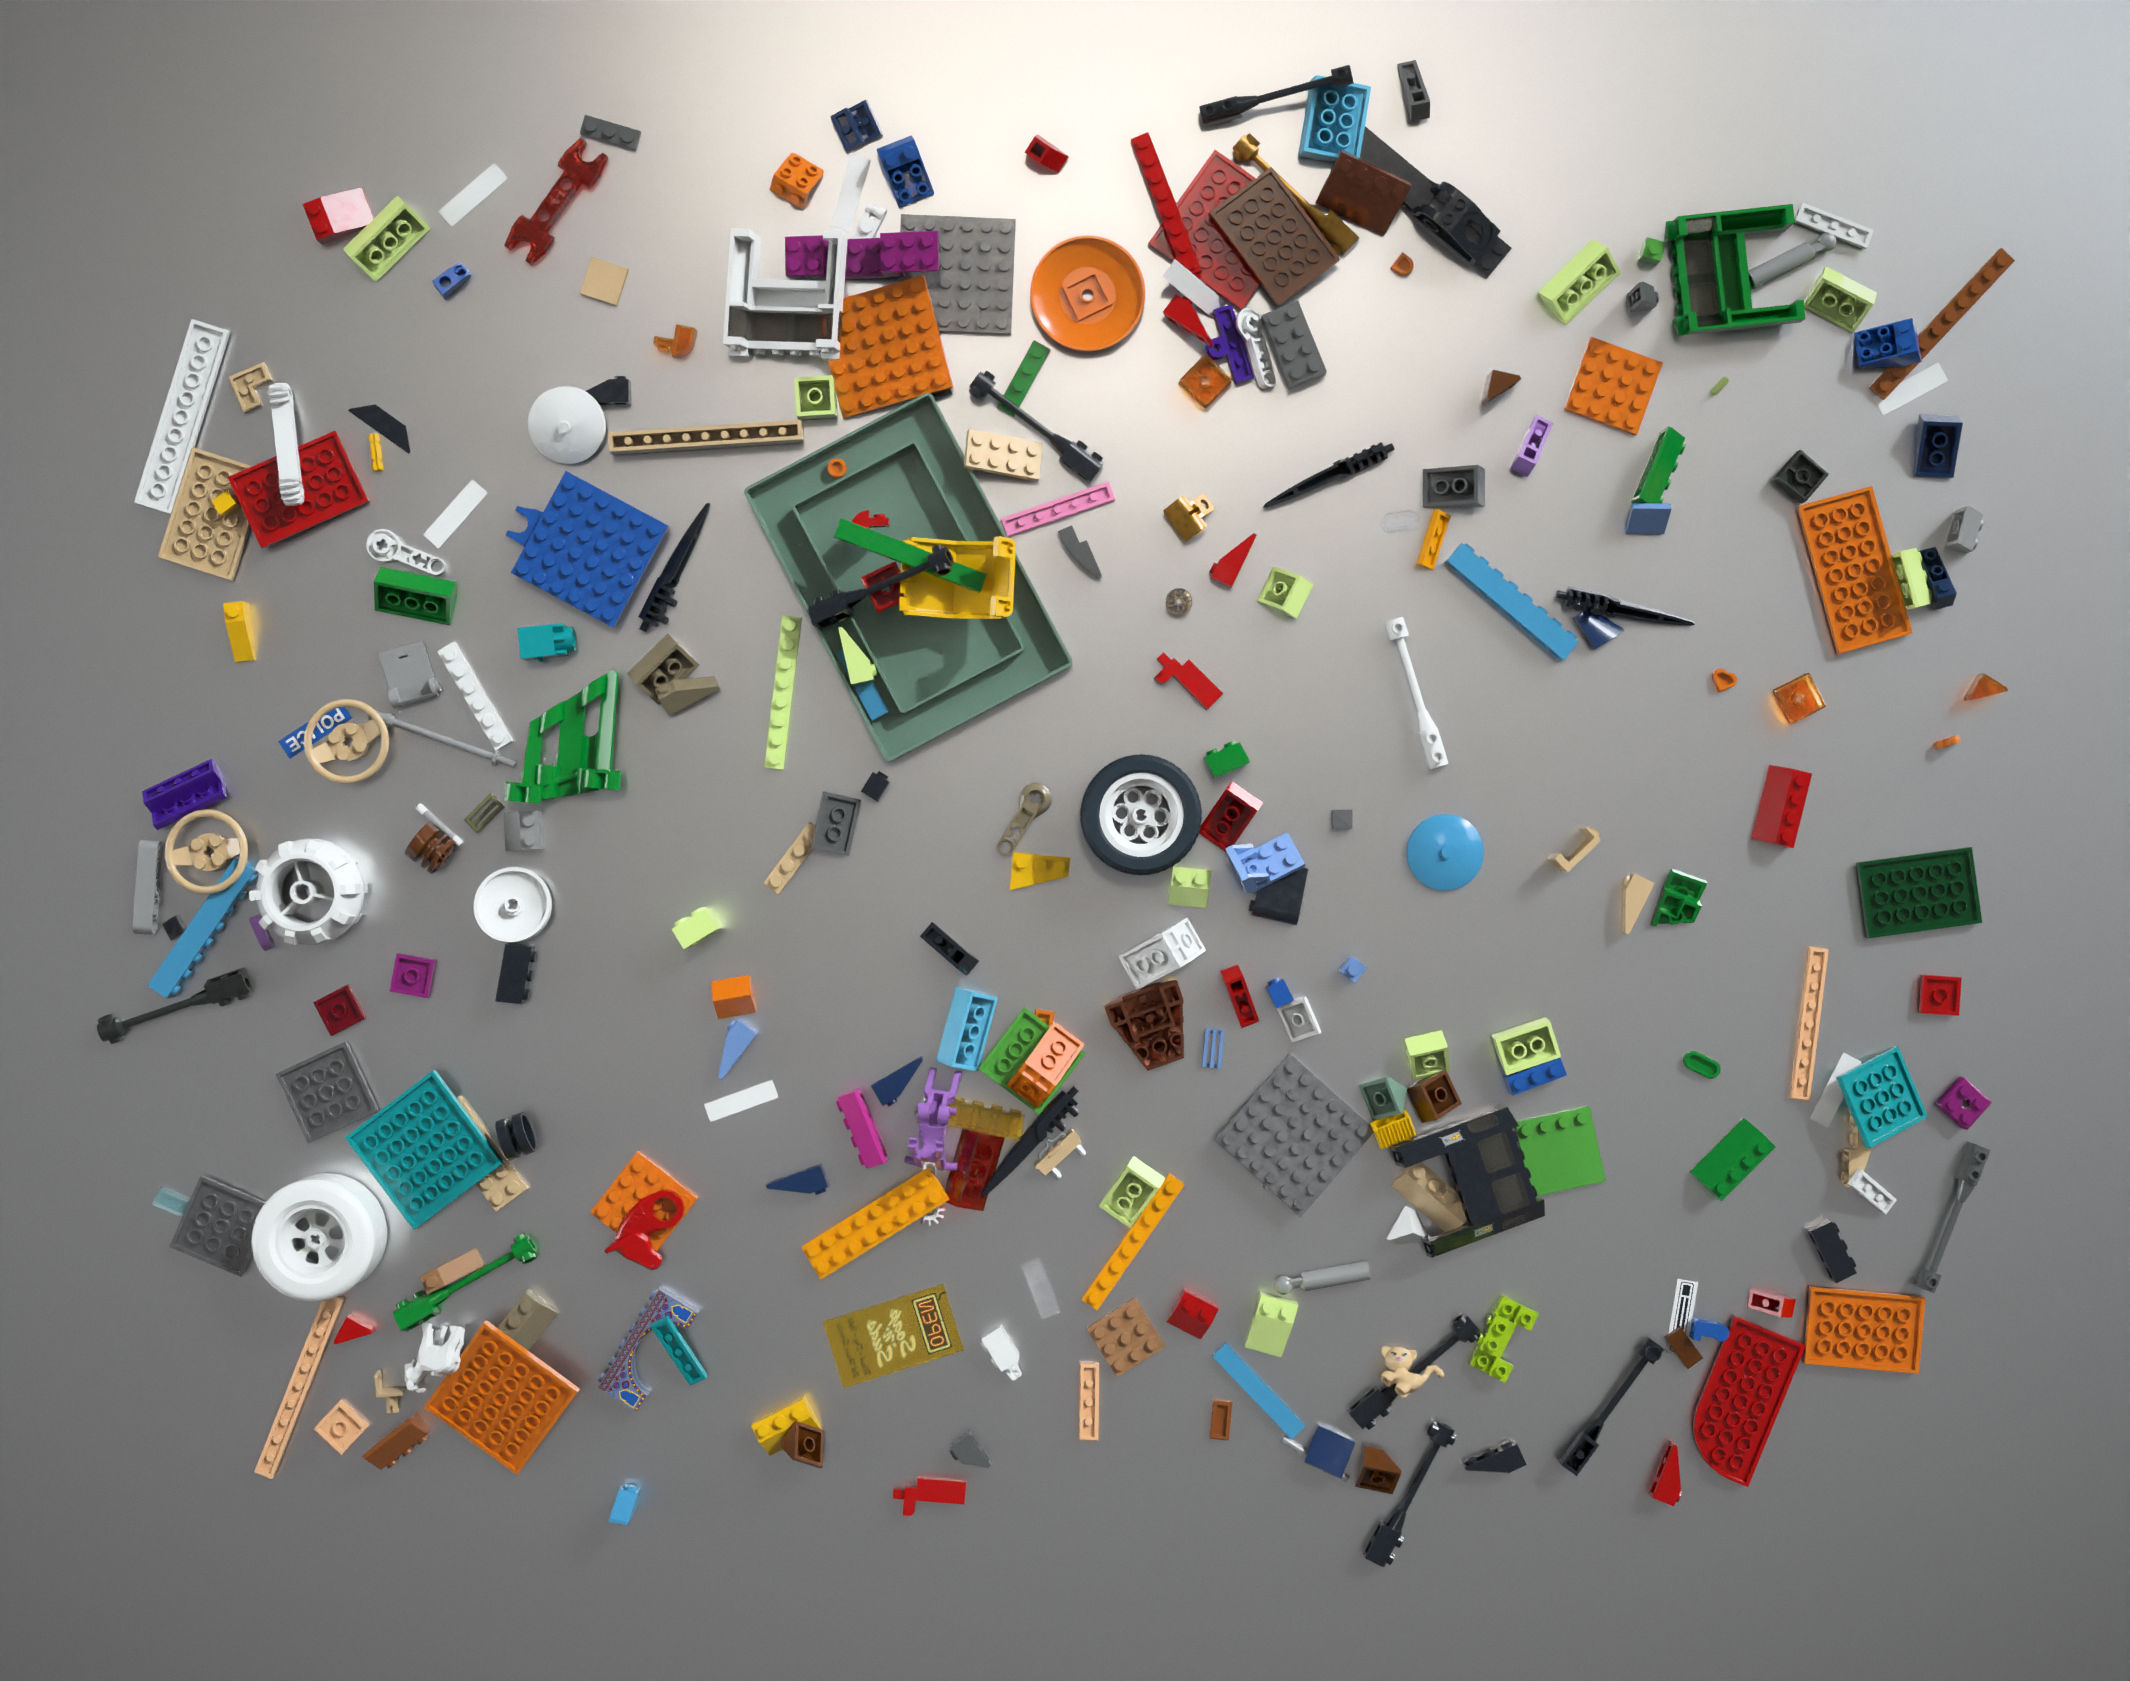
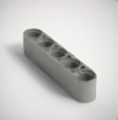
(147, 887)

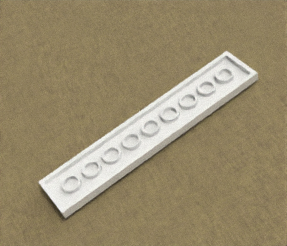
(182, 415)

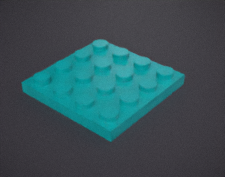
(1881, 1097)

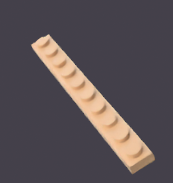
(298, 1387)

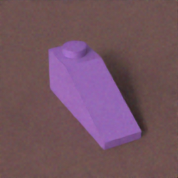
(1531, 446)

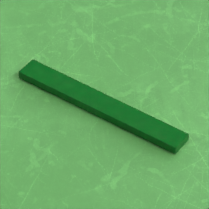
(905, 554)

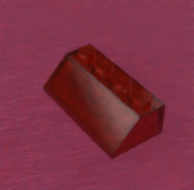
(976, 1163)

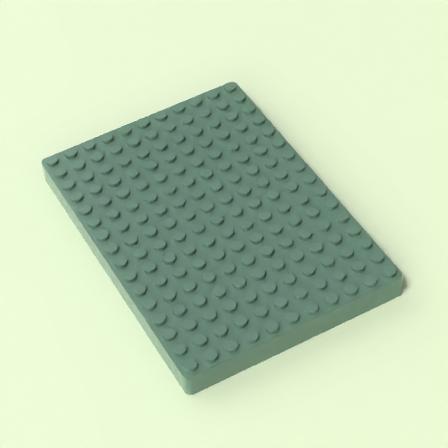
(927, 668)

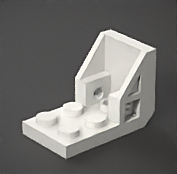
(1162, 953)

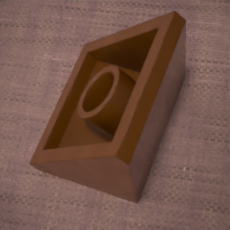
(1497, 383)
(804, 1444)

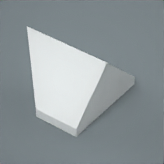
(1407, 1228)

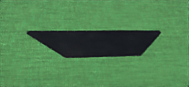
(384, 424)

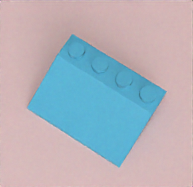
(1334, 121)

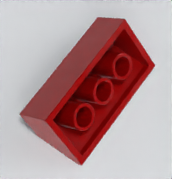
(1781, 806)

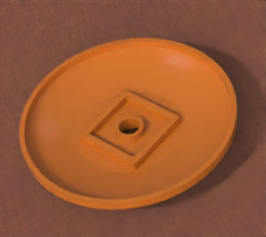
(1094, 266)

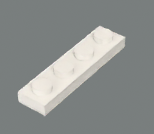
(1830, 223)

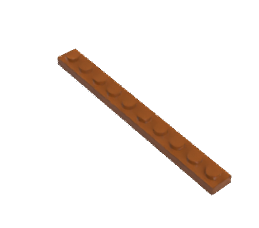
(1946, 319)

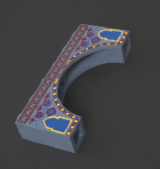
(621, 1378)

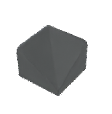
(1341, 819)

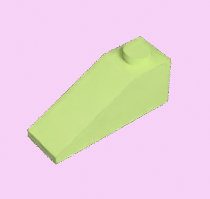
(857, 663)

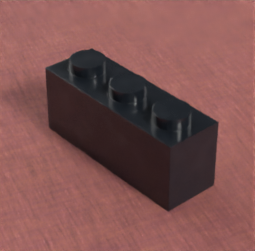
(1832, 1250)

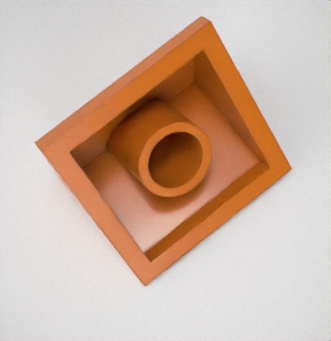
(733, 997)

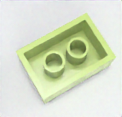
(697, 928)

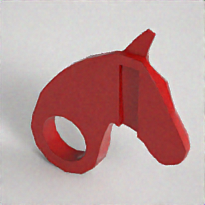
(633, 1233)

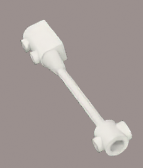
(1429, 734)

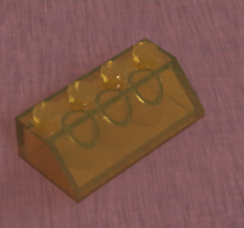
(987, 1119)

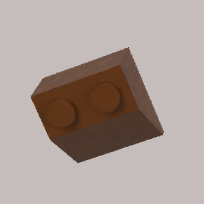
(1433, 1096)

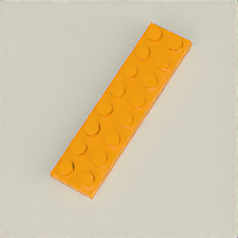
(875, 1223)

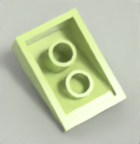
(1132, 1192)
(1271, 1324)

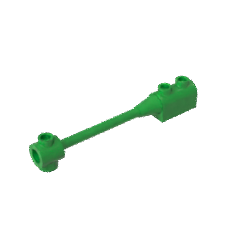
(426, 1305)

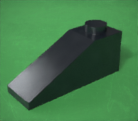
(612, 391)
(949, 949)

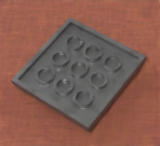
(327, 1092)
(218, 1226)

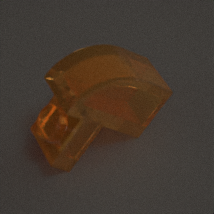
(681, 345)

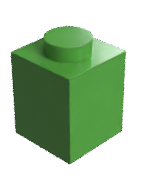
(1651, 251)

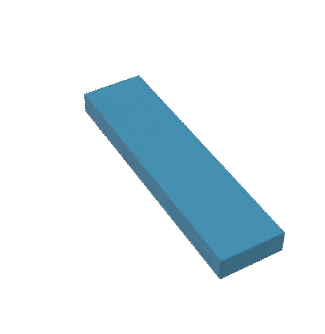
(867, 693)

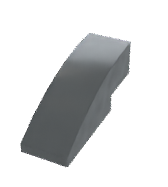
(1079, 551)

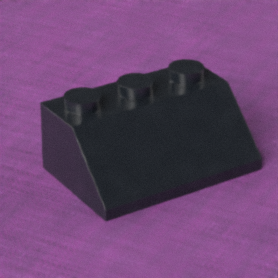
(516, 973)

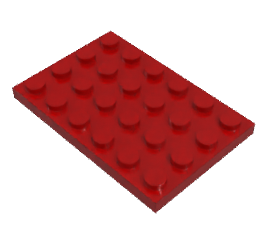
(328, 486)

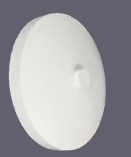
(566, 424)
(512, 905)

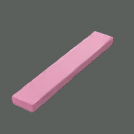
(1057, 509)

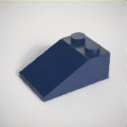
(1937, 445)

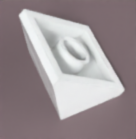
(1299, 1019)

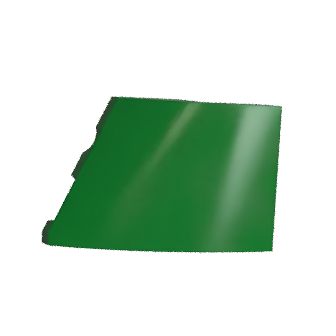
(1679, 899)

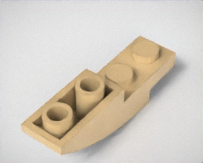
(1854, 1157)

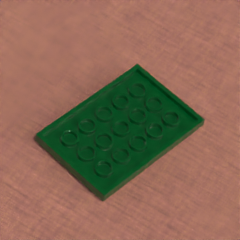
(1919, 892)

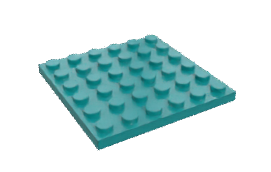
(424, 1149)

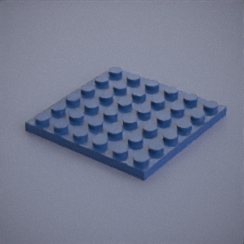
(589, 549)

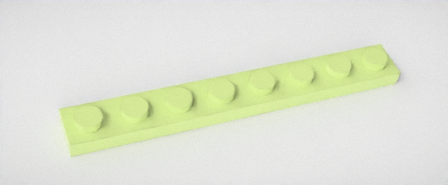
(783, 692)

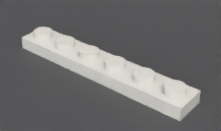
(475, 696)

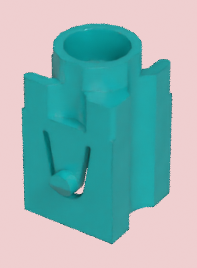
(546, 641)

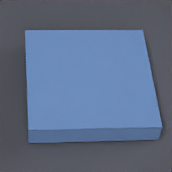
(1648, 518)

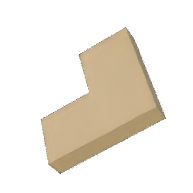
(245, 384)

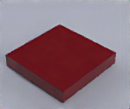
(339, 1010)

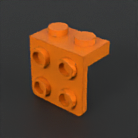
(795, 179)

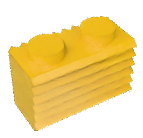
(1393, 1129)

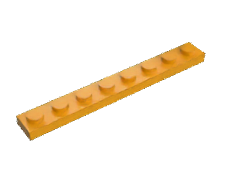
(1132, 1242)

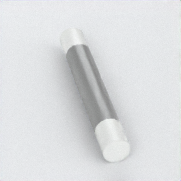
(437, 823)

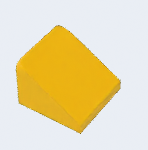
(225, 503)

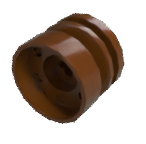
(427, 846)

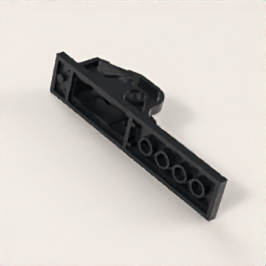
(1451, 222)

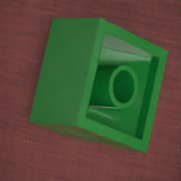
(1226, 759)

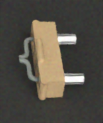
(1058, 1152)

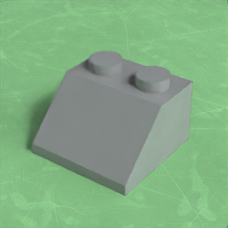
(1964, 530)
(523, 830)

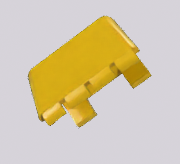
(939, 598)

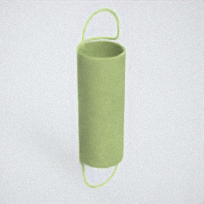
(1719, 386)

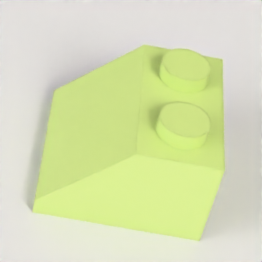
(1285, 592)
(1189, 887)
(1427, 1054)

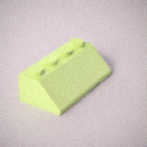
(386, 238)
(1579, 281)

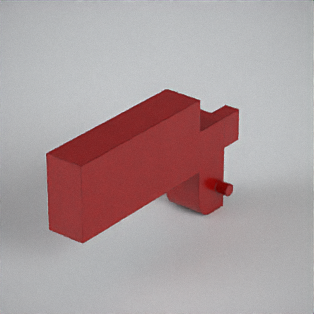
(1190, 679)
(931, 1491)

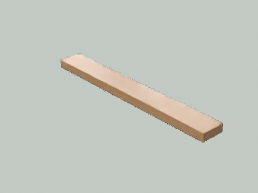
(1808, 1023)

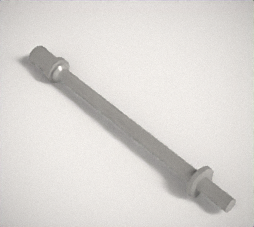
(390, 720)

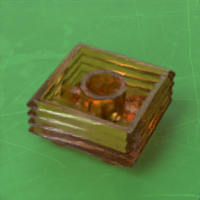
(1205, 368)
(1810, 703)

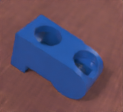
(451, 279)
(1709, 1329)

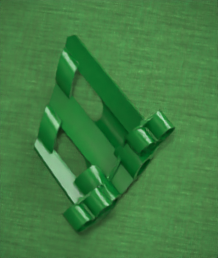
(581, 760)

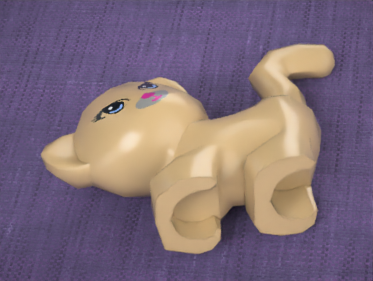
(1399, 1362)

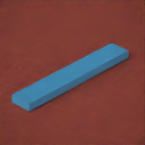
(1258, 1390)

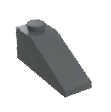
(1414, 91)
(1642, 297)

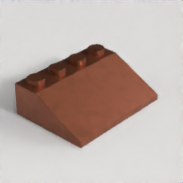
(1363, 192)

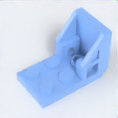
(1266, 863)

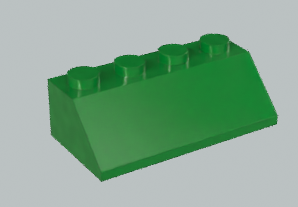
(1659, 467)
(414, 595)
(1732, 1159)

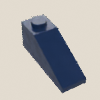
(892, 1085)
(804, 1181)

